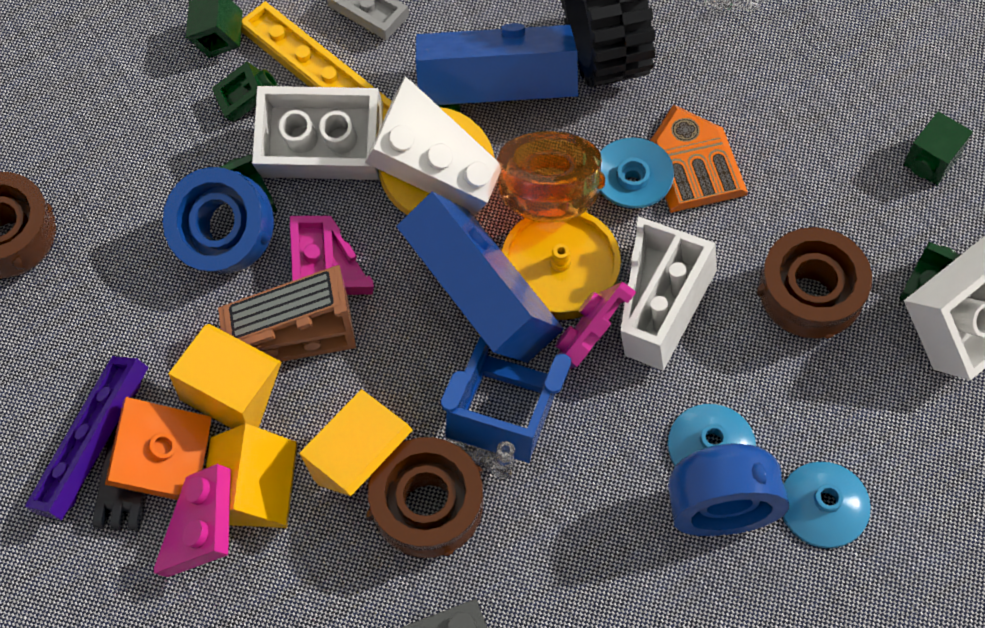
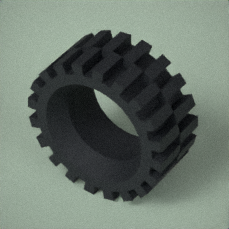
(611, 39)

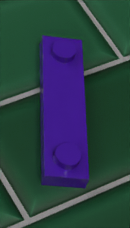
(86, 438)

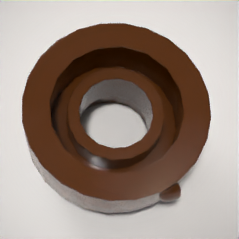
(33, 229)
(824, 258)
(416, 465)

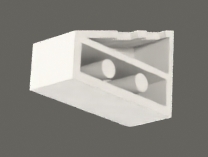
(432, 151)
(669, 280)

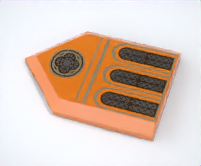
(701, 161)

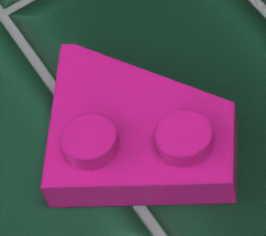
(319, 246)
(595, 321)
(198, 524)

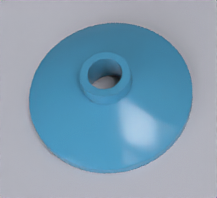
(639, 160)
(694, 424)
(822, 523)

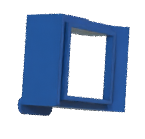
(487, 431)

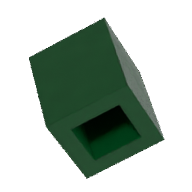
(214, 26)
(937, 148)

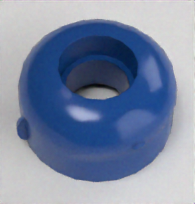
(192, 207)
(727, 490)

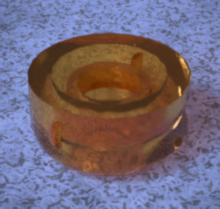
(550, 175)

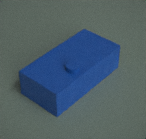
(497, 64)
(479, 278)

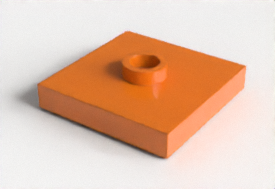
(157, 448)

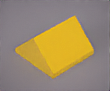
(225, 378)
(354, 444)
(260, 474)

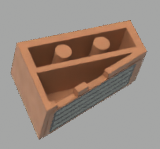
(294, 318)

